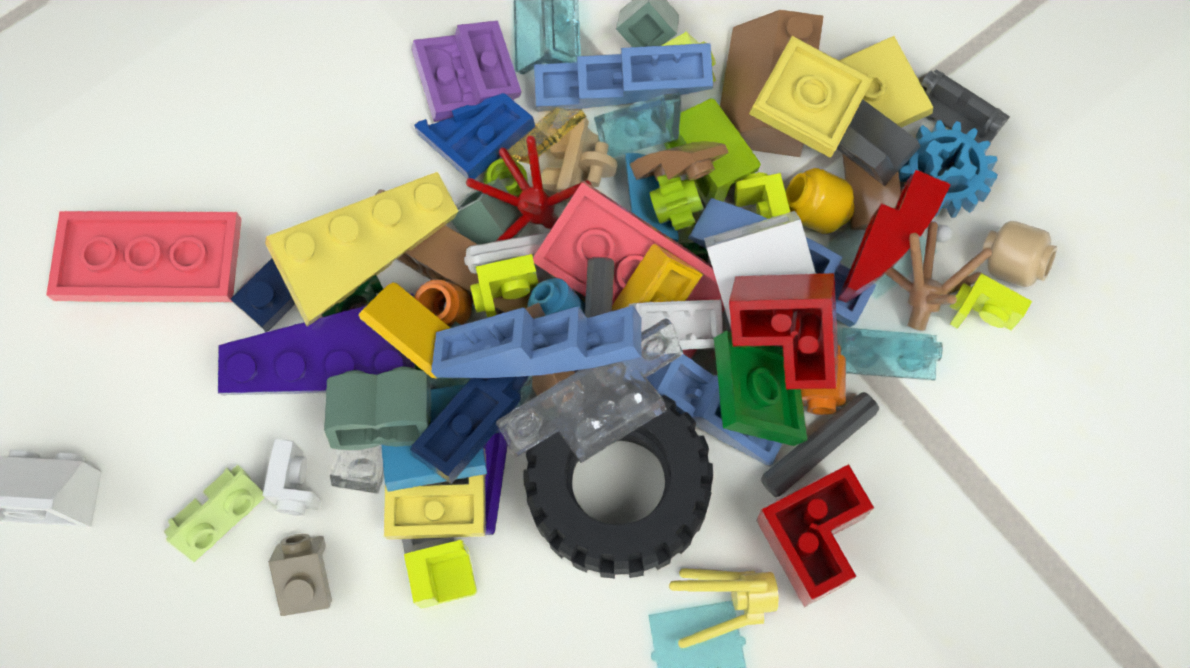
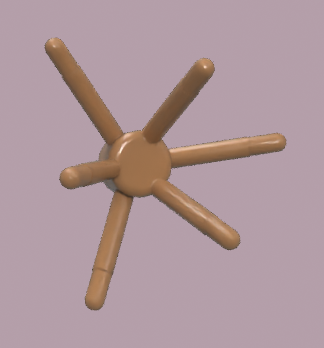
(928, 294)

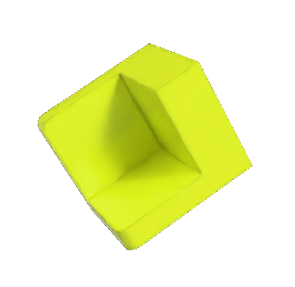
(440, 574)

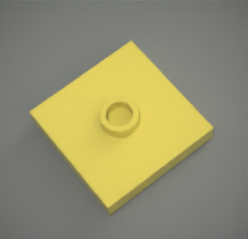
(894, 85)
(811, 96)

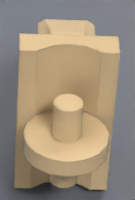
(582, 158)

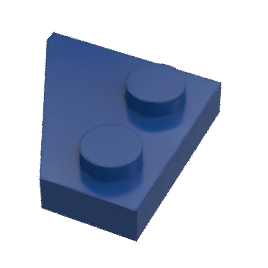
(477, 133)

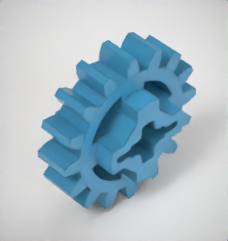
(967, 180)

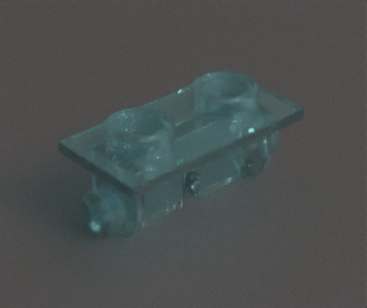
(891, 353)

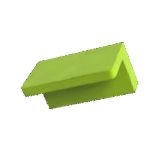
(710, 123)

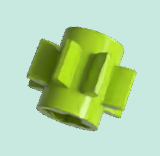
(676, 201)

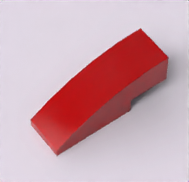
(889, 232)

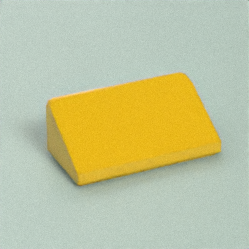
(658, 279)
(404, 324)

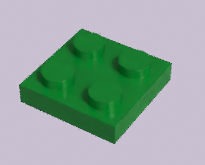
(756, 393)

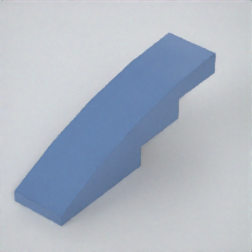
(624, 77)
(525, 346)
(698, 394)

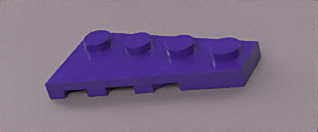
(304, 357)

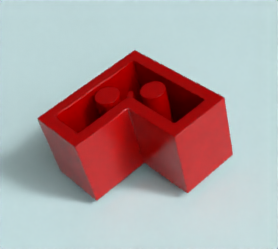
(790, 313)
(803, 530)

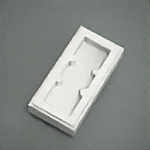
(693, 320)

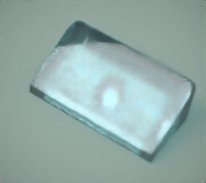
(640, 125)

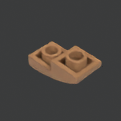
(689, 159)

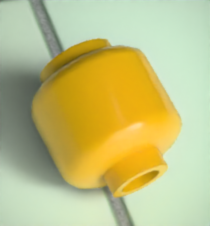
(821, 200)

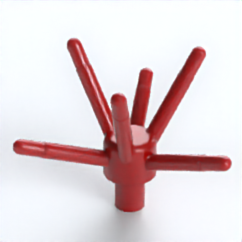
(532, 201)

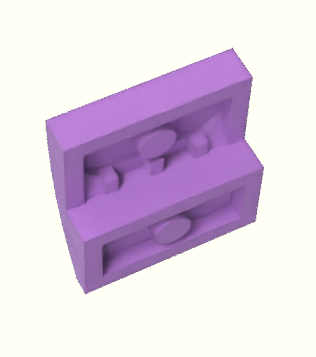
(464, 68)

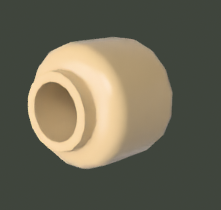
(1020, 253)

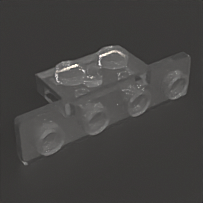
(597, 402)

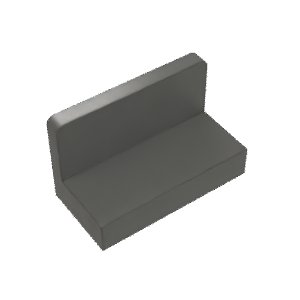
(877, 143)

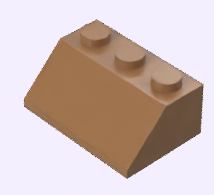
(751, 59)

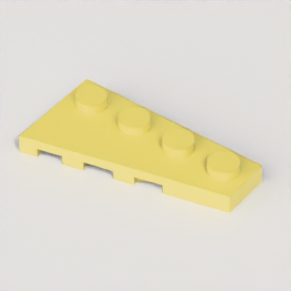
(346, 247)

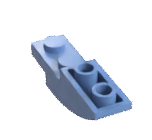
(723, 217)

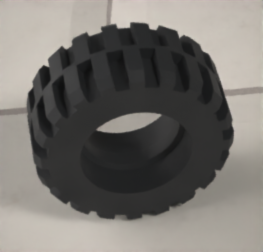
(635, 545)

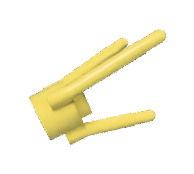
(749, 592)

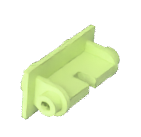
(201, 526)

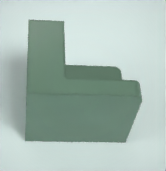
(648, 22)
(485, 217)

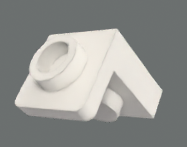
(286, 471)

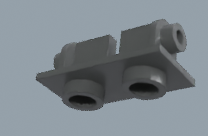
(956, 103)

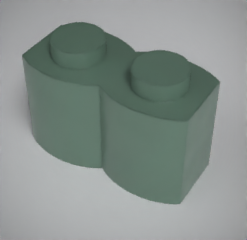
(377, 409)

